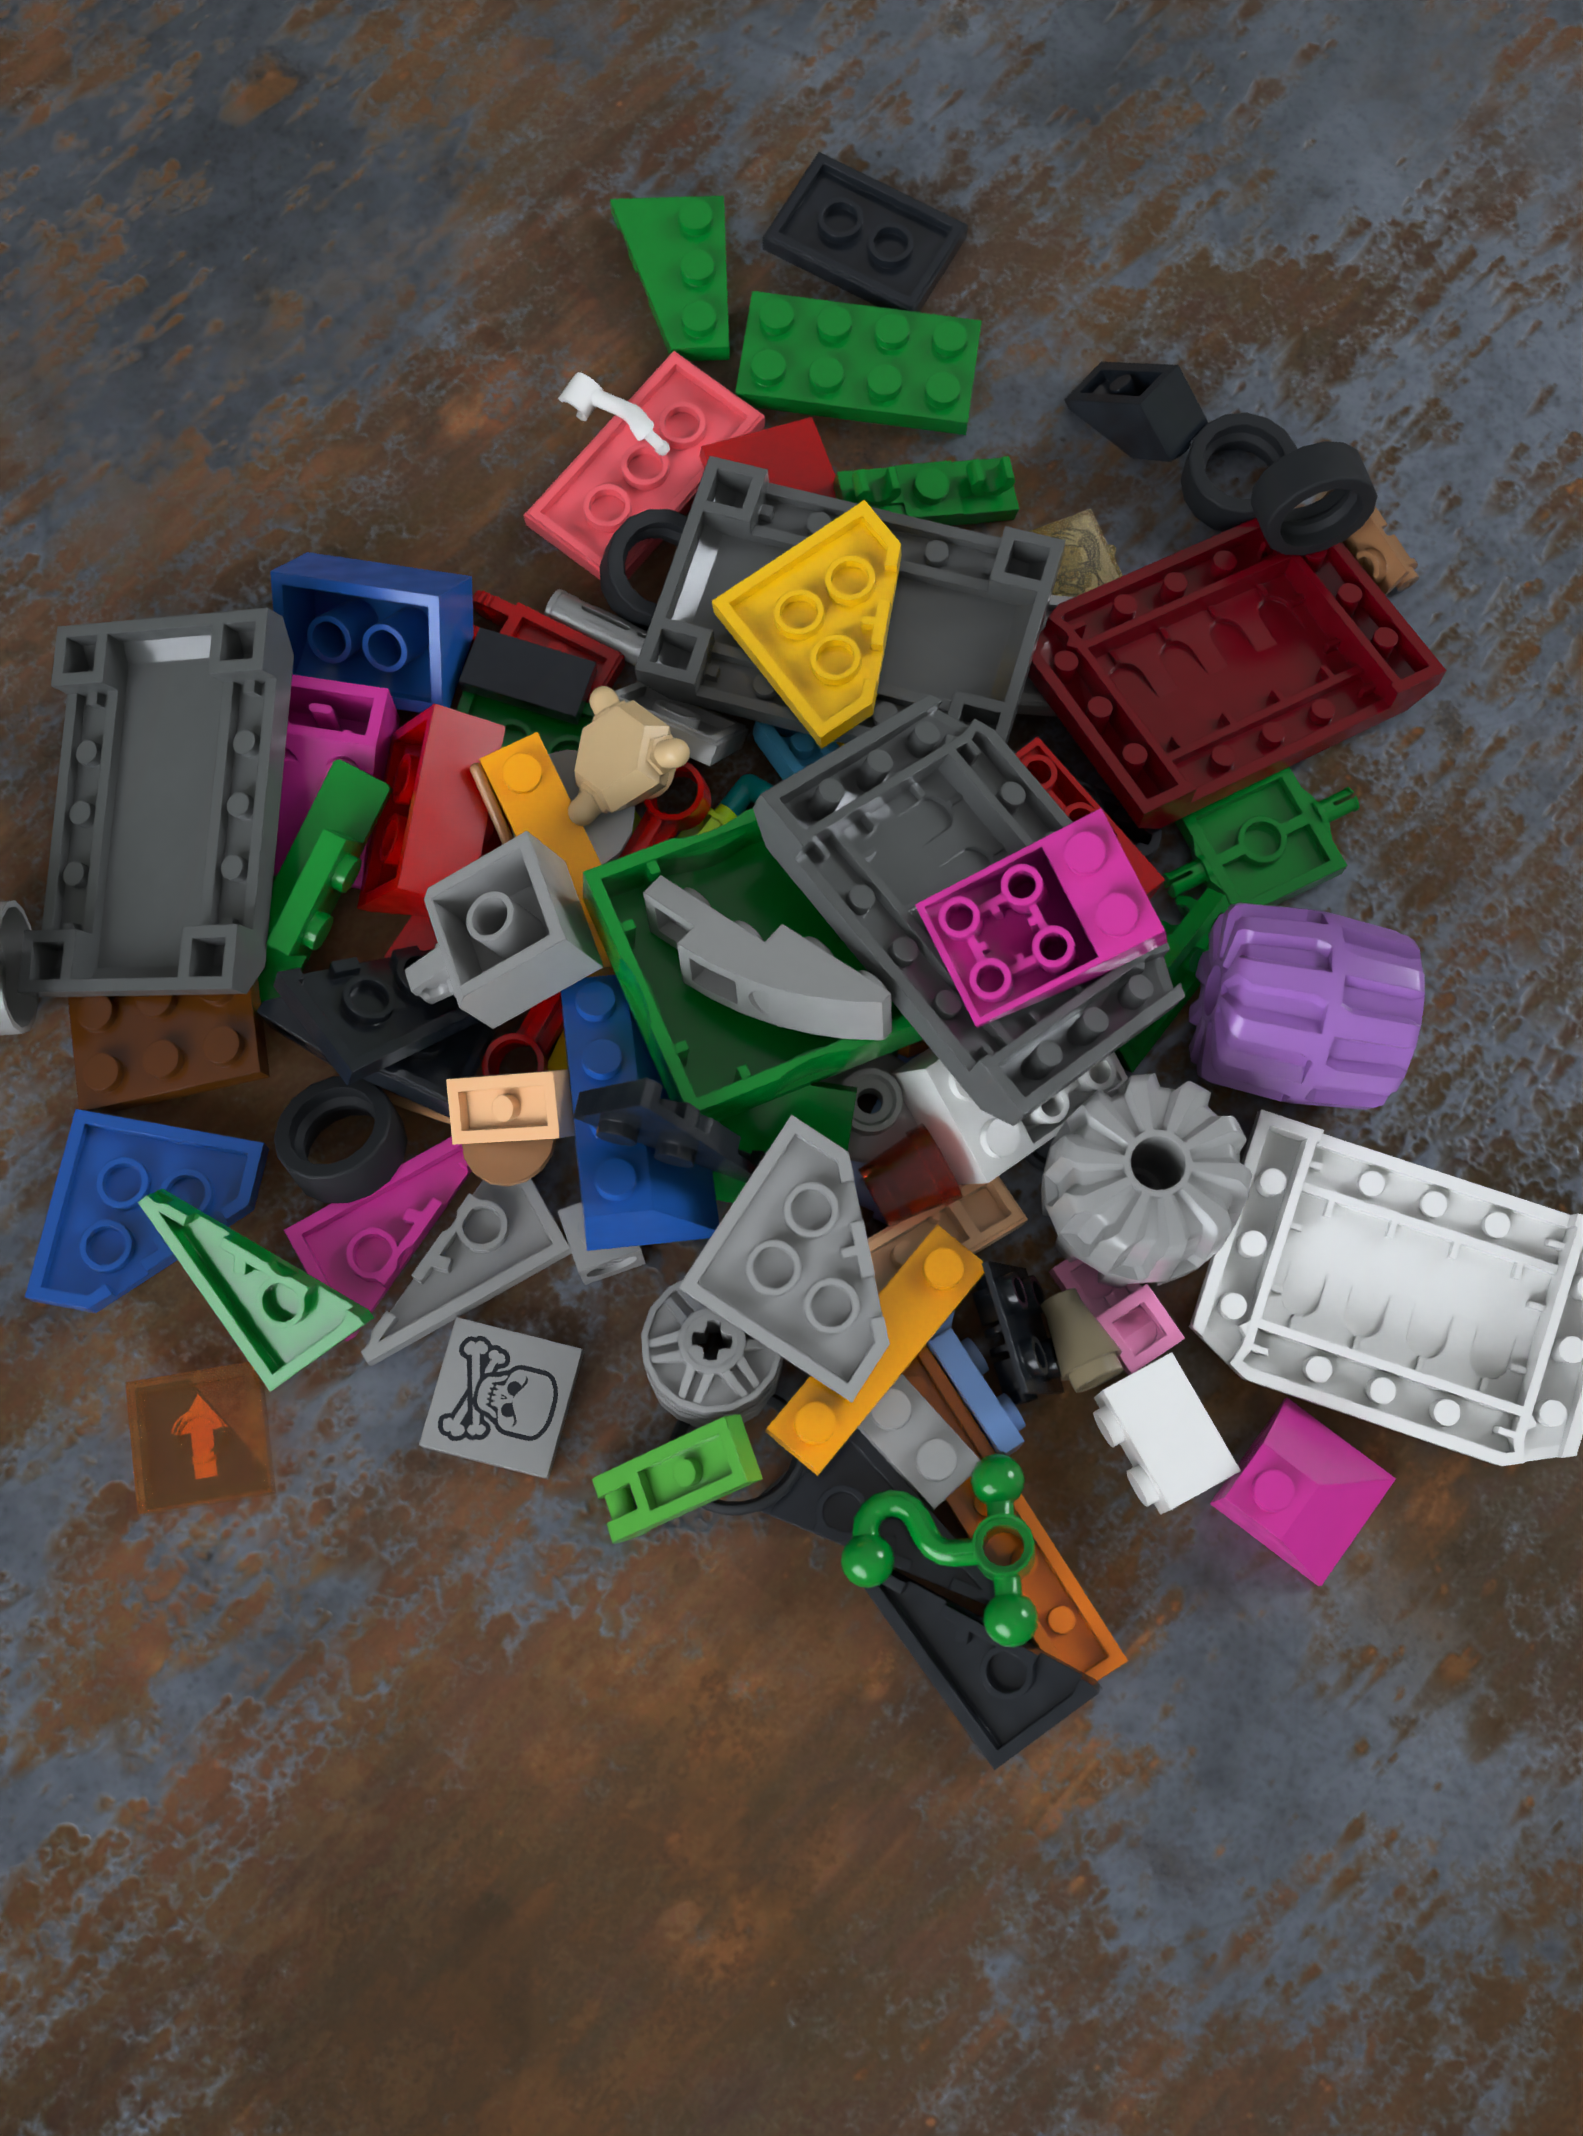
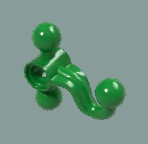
(995, 1481)

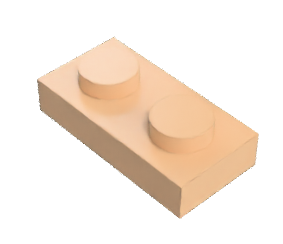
(510, 1107)

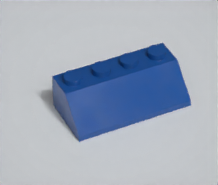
(623, 1188)

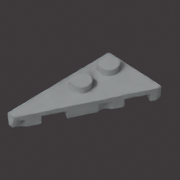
(488, 1248)

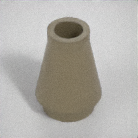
(1080, 1342)

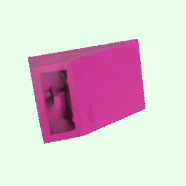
(328, 724)
(1042, 920)

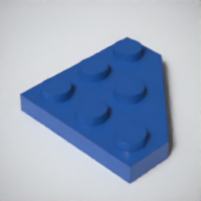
(96, 1232)

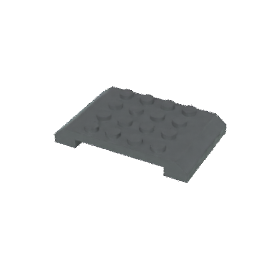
(957, 626)
(164, 806)

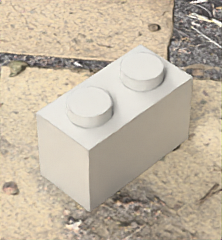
(1164, 1435)

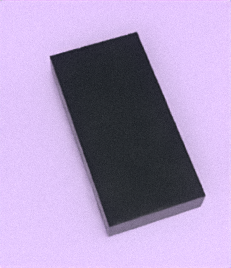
(528, 676)

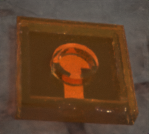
(199, 1438)

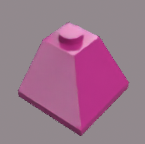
(1303, 1491)

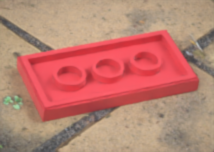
(626, 476)

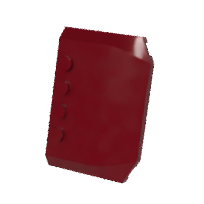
(1225, 669)

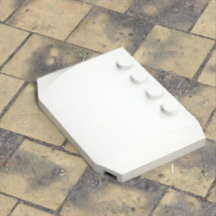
(1401, 1297)

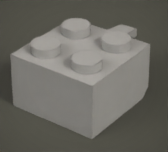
(505, 933)

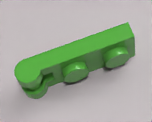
(678, 1477)

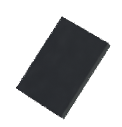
(864, 236)

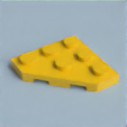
(821, 620)

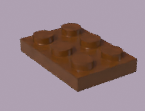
(164, 1046)

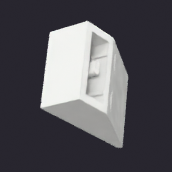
(977, 1143)

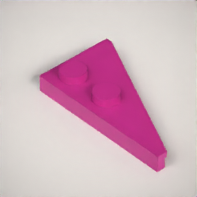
(369, 1241)

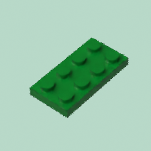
(858, 362)

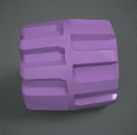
(1306, 1006)

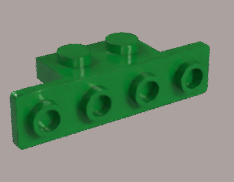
(320, 868)

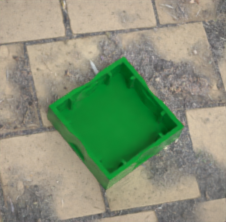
(698, 1045)

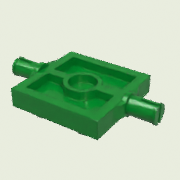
(1263, 842)

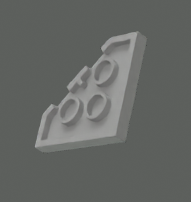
(798, 1263)

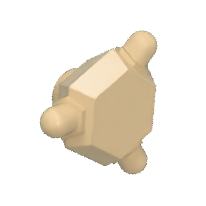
(622, 758)

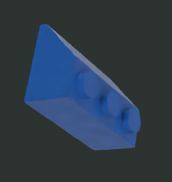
(377, 625)

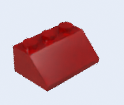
(434, 811)

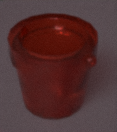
(910, 1178)

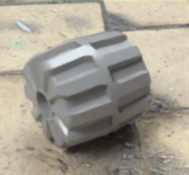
(1145, 1182)

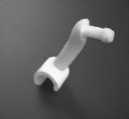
(587, 395)

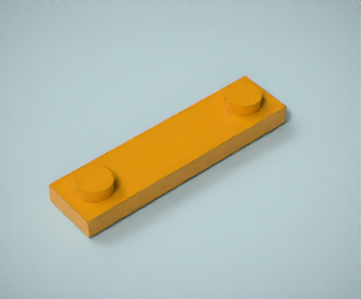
(539, 804)
(914, 1308)

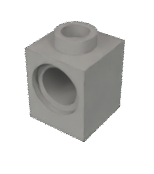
(596, 1263)

